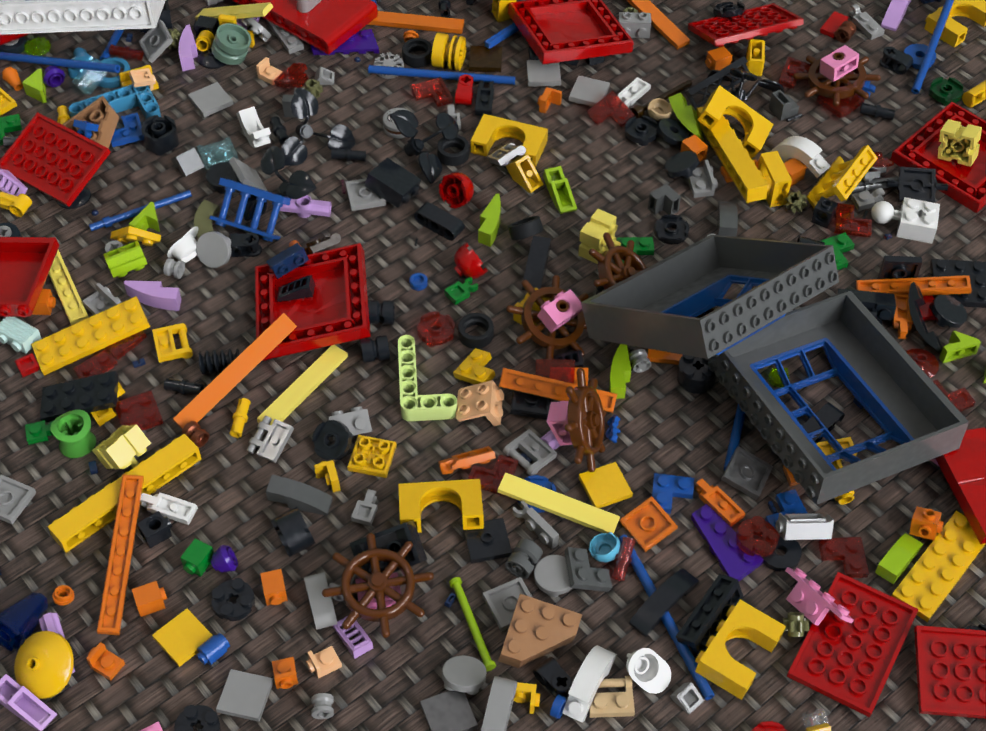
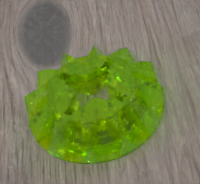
(33, 48)

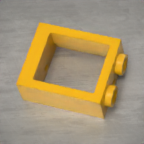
(777, 176)

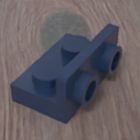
(287, 260)

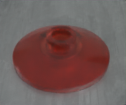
(882, 161)
(925, 361)

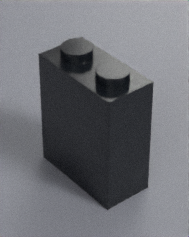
(393, 183)

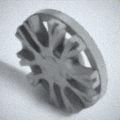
(388, 62)

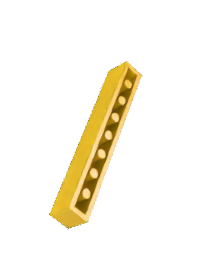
(736, 160)
(102, 507)

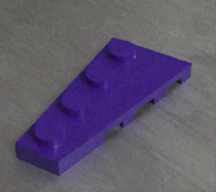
(360, 42)
(723, 544)

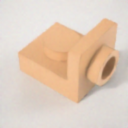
(267, 72)
(142, 77)
(323, 662)

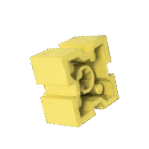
(959, 142)
(592, 234)
(121, 447)

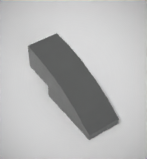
(727, 218)
(298, 495)

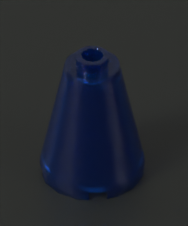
(20, 620)

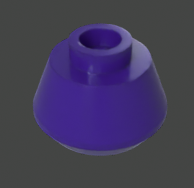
(53, 76)
(224, 559)

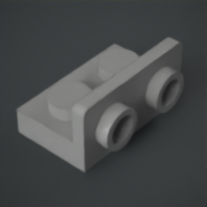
(702, 181)

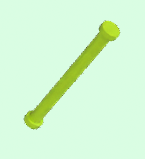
(455, 583)

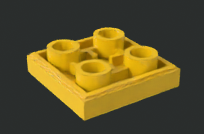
(372, 456)
(605, 485)
(182, 637)

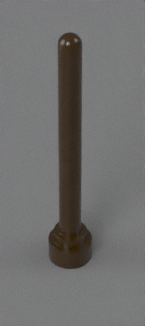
(639, 110)

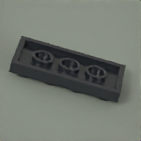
(85, 394)

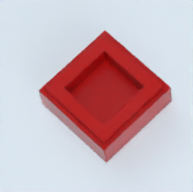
(27, 365)

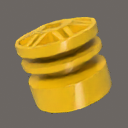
(446, 51)

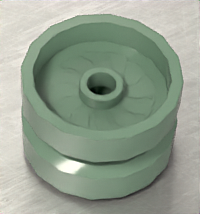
(231, 44)

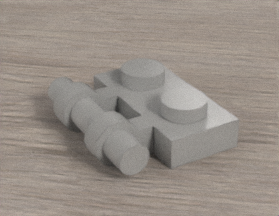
(274, 441)

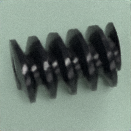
(216, 361)

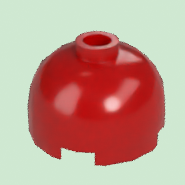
(456, 189)
(468, 263)

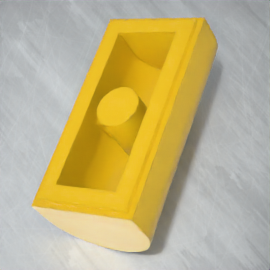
(975, 95)

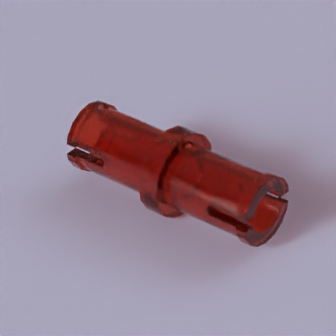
(126, 52)
(623, 559)

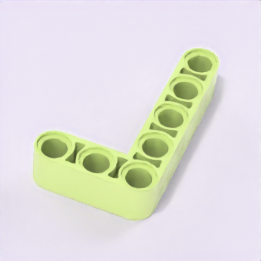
(408, 389)

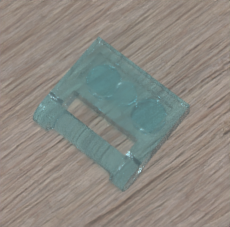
(217, 152)

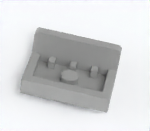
(636, 24)
(100, 300)
(356, 420)

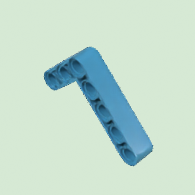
(124, 99)

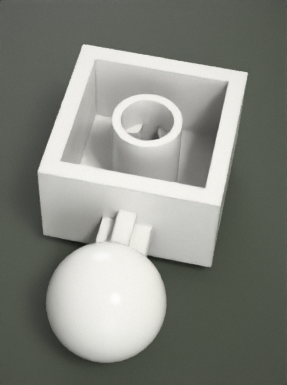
(916, 218)

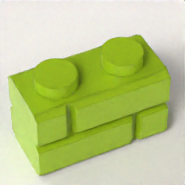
(125, 259)

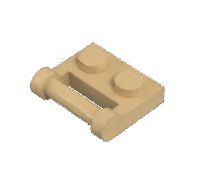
(613, 703)

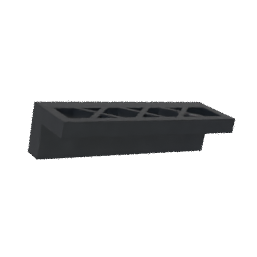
(712, 79)
(709, 613)

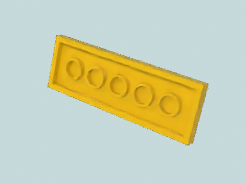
(90, 335)
(940, 567)

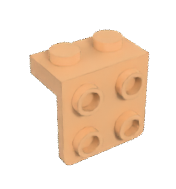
(480, 401)

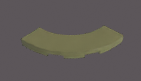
(202, 217)

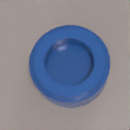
(418, 281)
(558, 706)

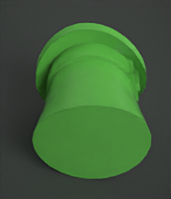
(74, 433)

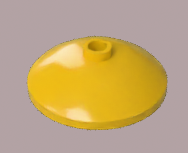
(52, 664)

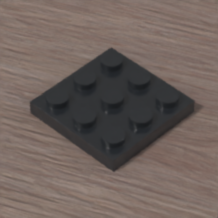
(976, 272)

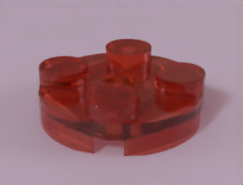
(436, 337)
(759, 527)

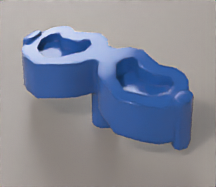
(612, 431)

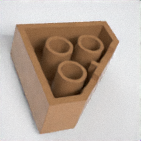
(100, 113)
(537, 631)

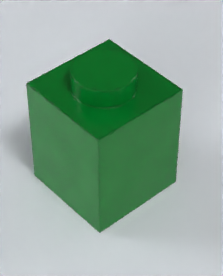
(197, 557)

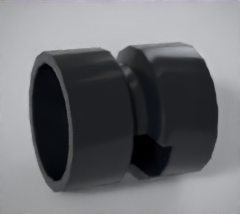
(381, 312)
(373, 349)

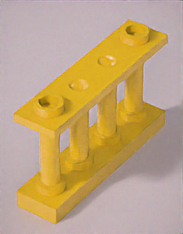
(842, 176)

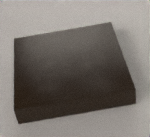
(485, 59)

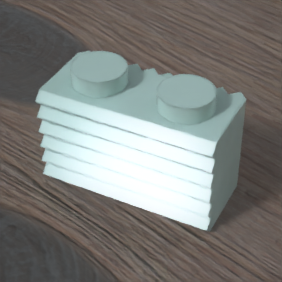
(18, 334)

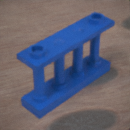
(262, 196)

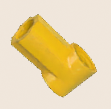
(16, 204)

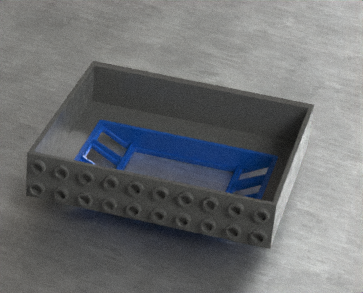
(661, 302)
(873, 370)

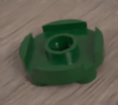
(939, 91)

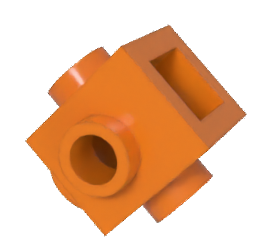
(926, 523)

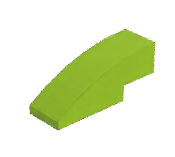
(686, 114)
(559, 189)
(490, 222)
(620, 372)
(898, 558)

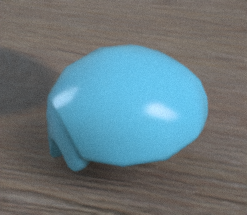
(604, 547)

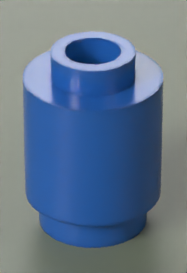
(213, 649)

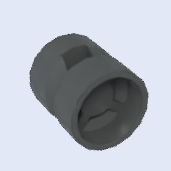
(523, 559)

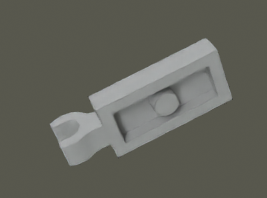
(866, 23)
(536, 523)

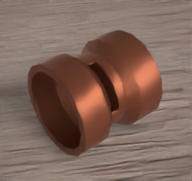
(845, 31)
(196, 434)

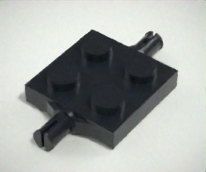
(917, 184)

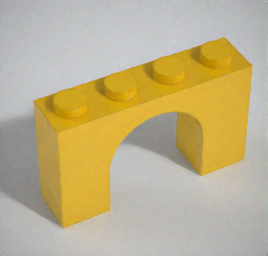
(953, 31)
(755, 125)
(494, 128)
(462, 493)
(716, 662)

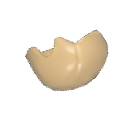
(659, 109)

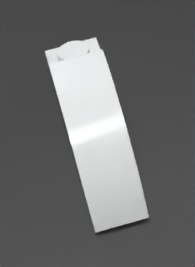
(253, 128)
(805, 151)
(587, 681)

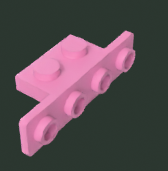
(811, 601)

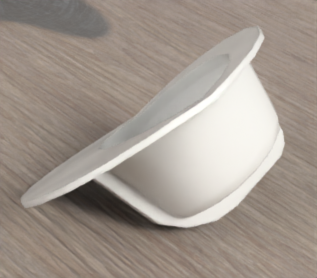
(185, 247)
(648, 670)

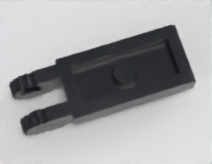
(484, 99)

